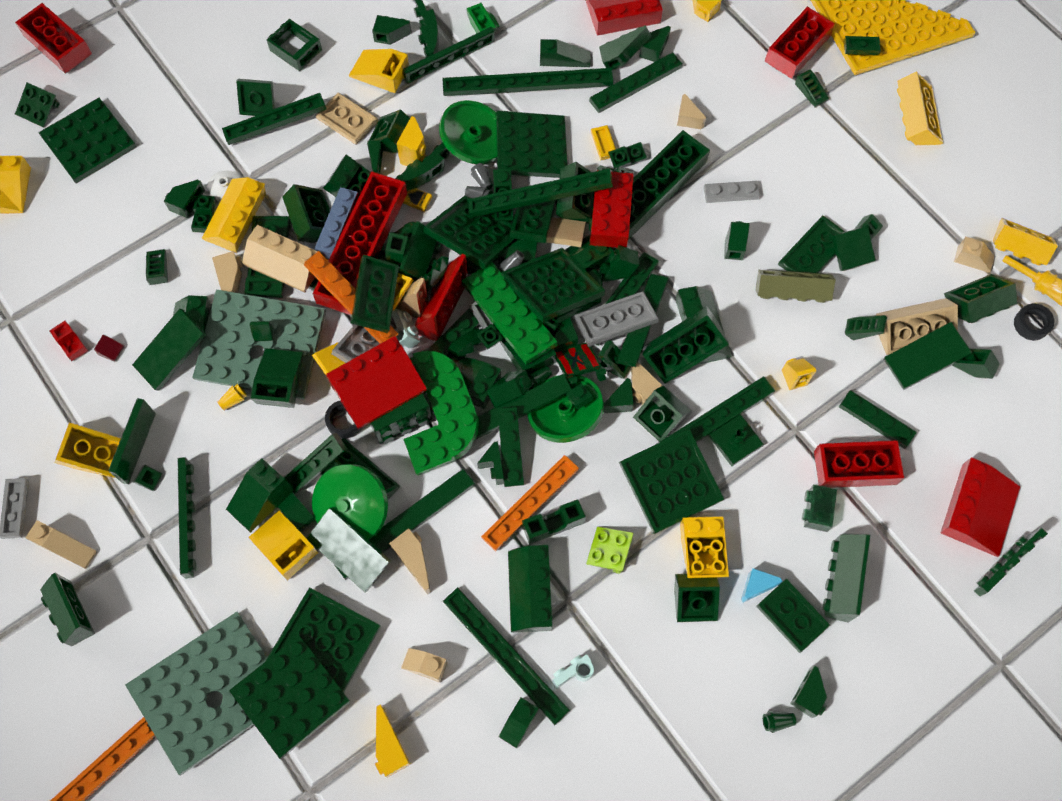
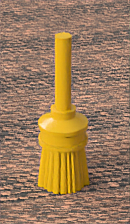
(1044, 282)

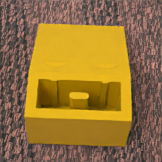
(381, 68)
(283, 545)
(704, 547)

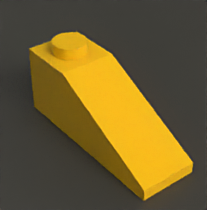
(388, 747)

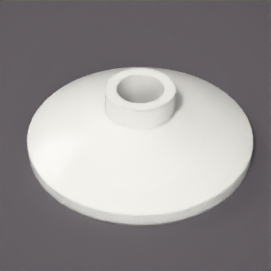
(215, 185)

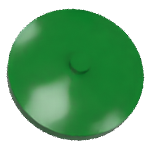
(469, 131)
(562, 421)
(355, 495)

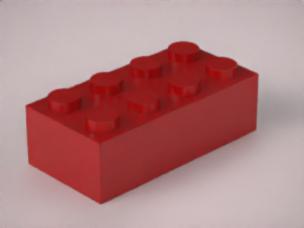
(53, 38)
(799, 42)
(612, 212)
(858, 464)

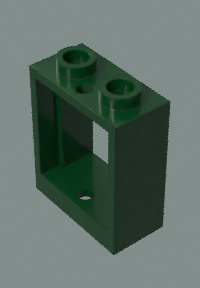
(303, 55)

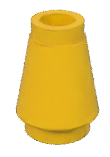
(232, 397)

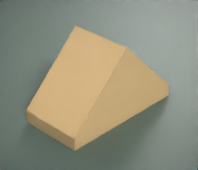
(690, 115)

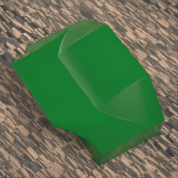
(480, 18)

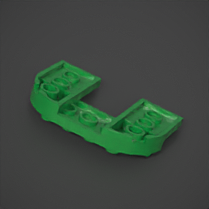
(453, 411)

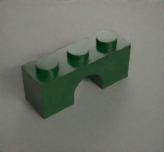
(541, 527)

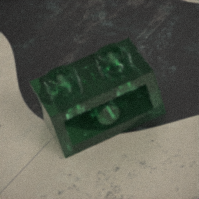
(819, 508)

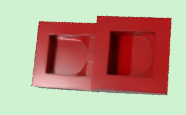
(68, 340)

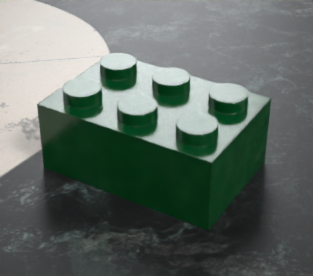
(402, 419)

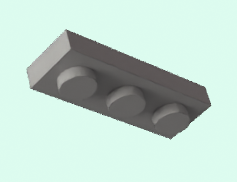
(731, 191)
(13, 508)

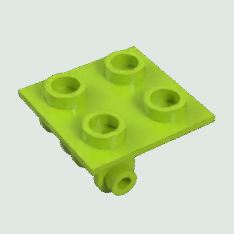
(610, 549)

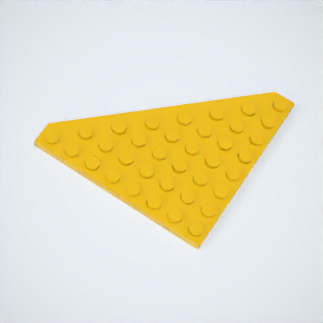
(901, 26)

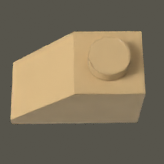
(974, 254)
(642, 384)
(424, 664)

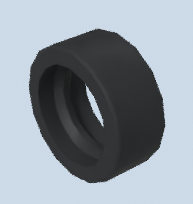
(1040, 311)
(343, 433)

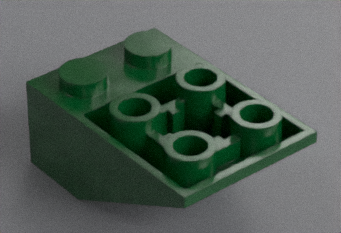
(347, 175)
(277, 378)

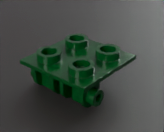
(36, 104)

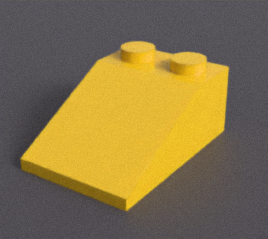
(87, 450)

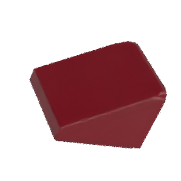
(108, 348)

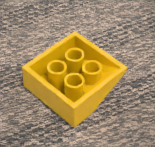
(13, 183)

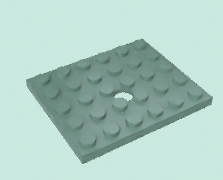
(227, 346)
(176, 692)

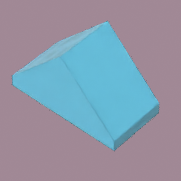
(758, 583)

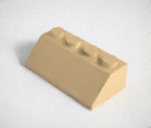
(278, 258)
(916, 321)

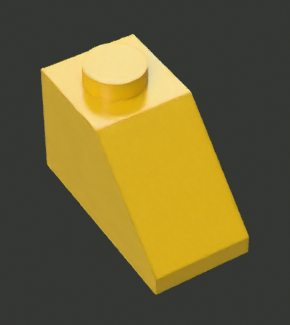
(706, 8)
(798, 373)

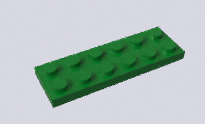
(509, 313)

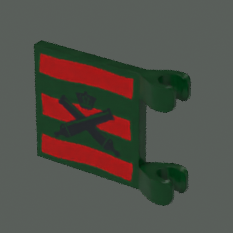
(579, 361)

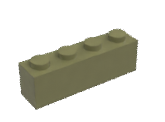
(795, 285)

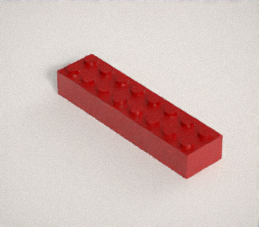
(364, 232)

